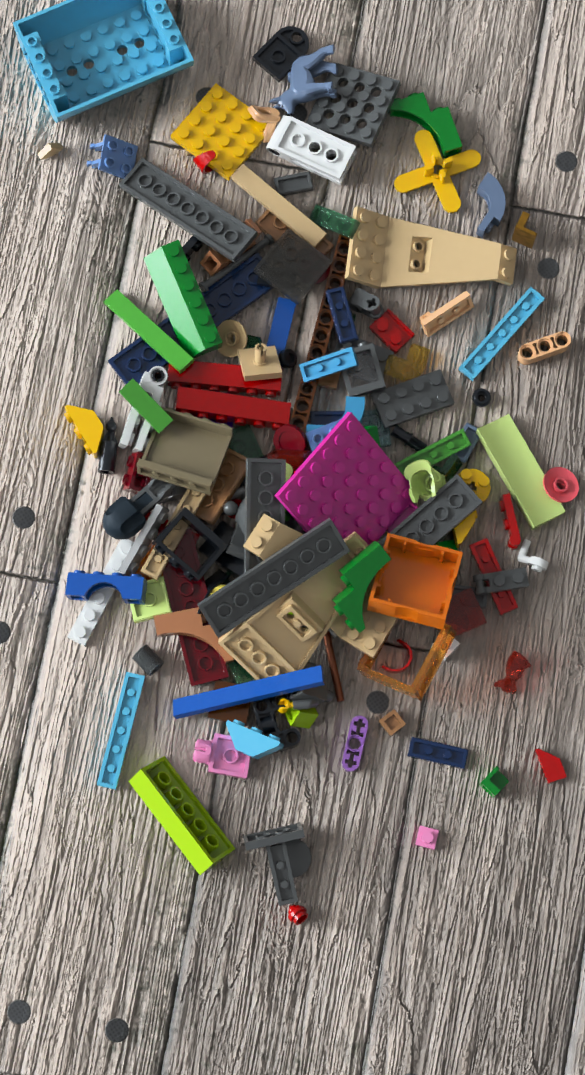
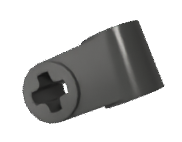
(366, 304)

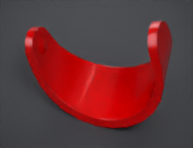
(203, 160)
(395, 671)

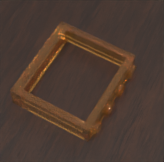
(425, 673)

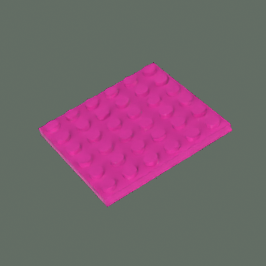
(347, 482)

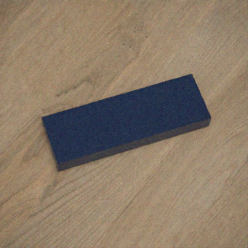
(341, 315)
(438, 753)

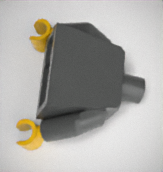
(309, 697)

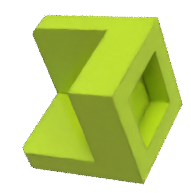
(301, 718)

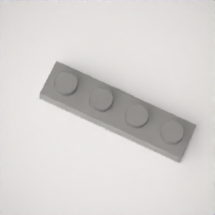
(142, 542)

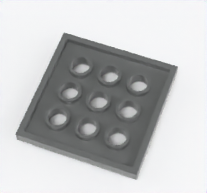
(375, 119)

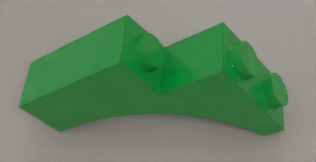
(437, 122)
(357, 577)

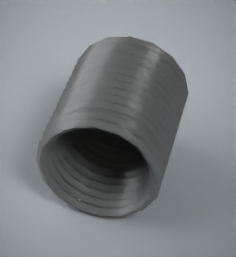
(148, 660)

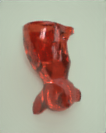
(514, 669)

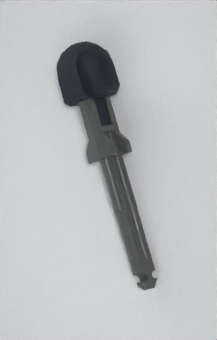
(126, 516)

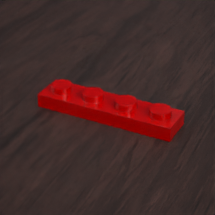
(488, 563)

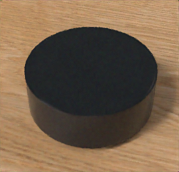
(287, 358)

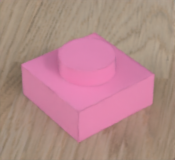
(427, 837)

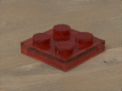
(465, 612)

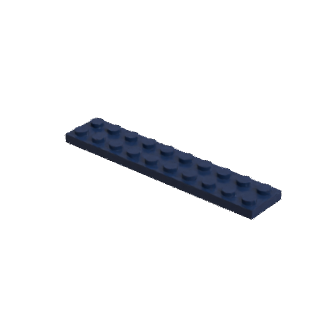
(223, 300)

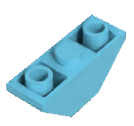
(252, 741)

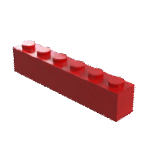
(222, 377)
(232, 408)

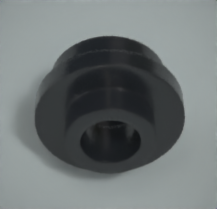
(481, 392)

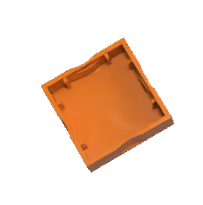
(415, 581)

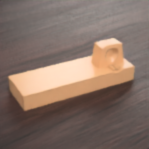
(446, 314)

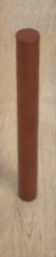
(333, 667)

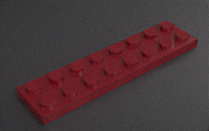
(201, 659)

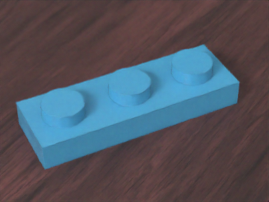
(328, 364)

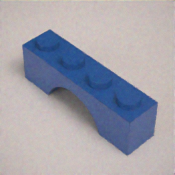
(82, 585)

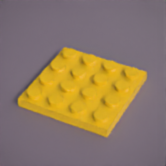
(220, 125)

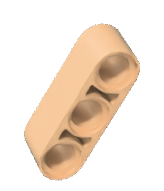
(549, 341)

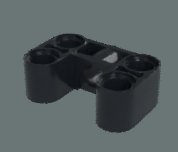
(267, 723)

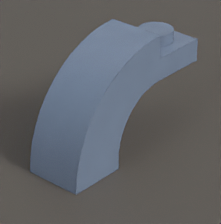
(494, 196)

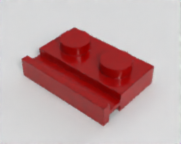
(391, 331)

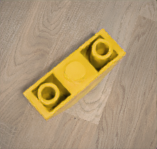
(87, 427)

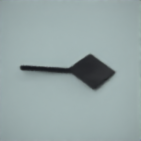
(213, 581)

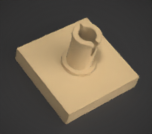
(259, 363)

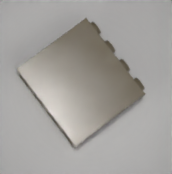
(187, 452)

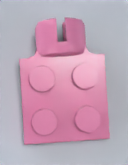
(221, 756)

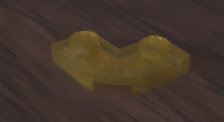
(409, 368)

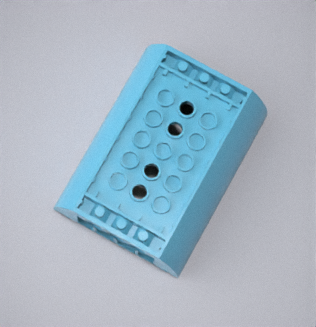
(94, 32)

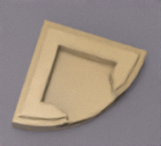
(50, 150)

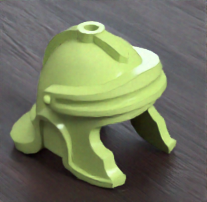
(423, 480)

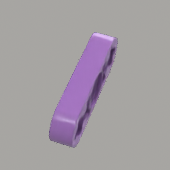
(363, 730)

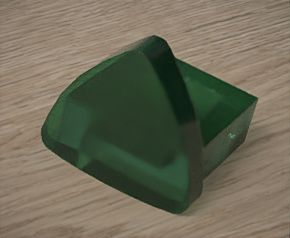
(450, 468)

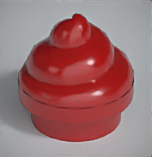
(297, 914)

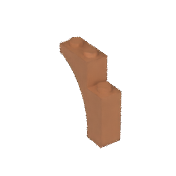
(190, 624)

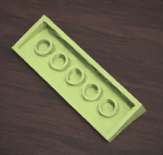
(519, 471)

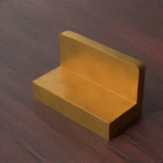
(522, 234)

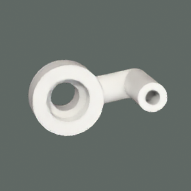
(536, 563)

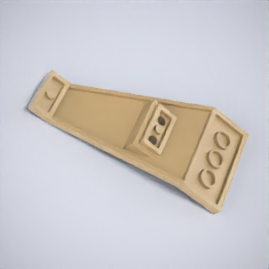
(386, 250)
(272, 536)
(276, 641)

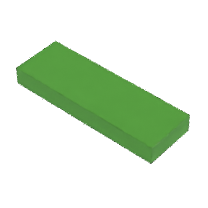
(145, 405)

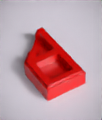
(551, 766)

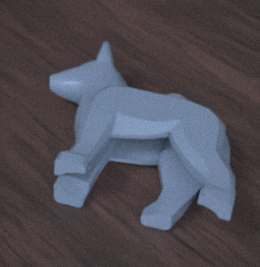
(301, 80)

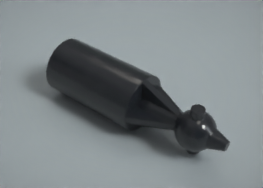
(108, 450)

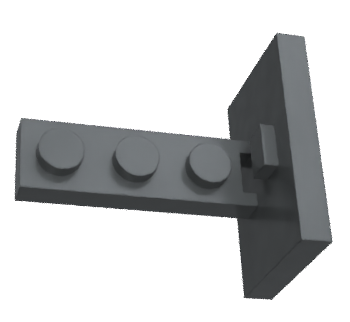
(278, 857)

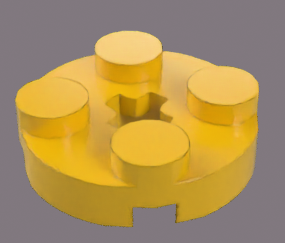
(479, 480)

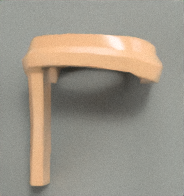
(265, 115)

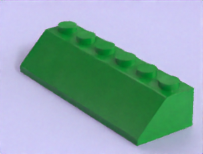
(183, 300)

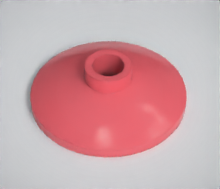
(565, 480)

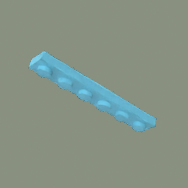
(501, 334)
(121, 731)

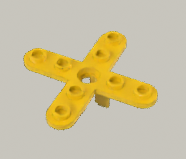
(442, 182)

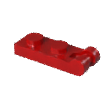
(510, 522)

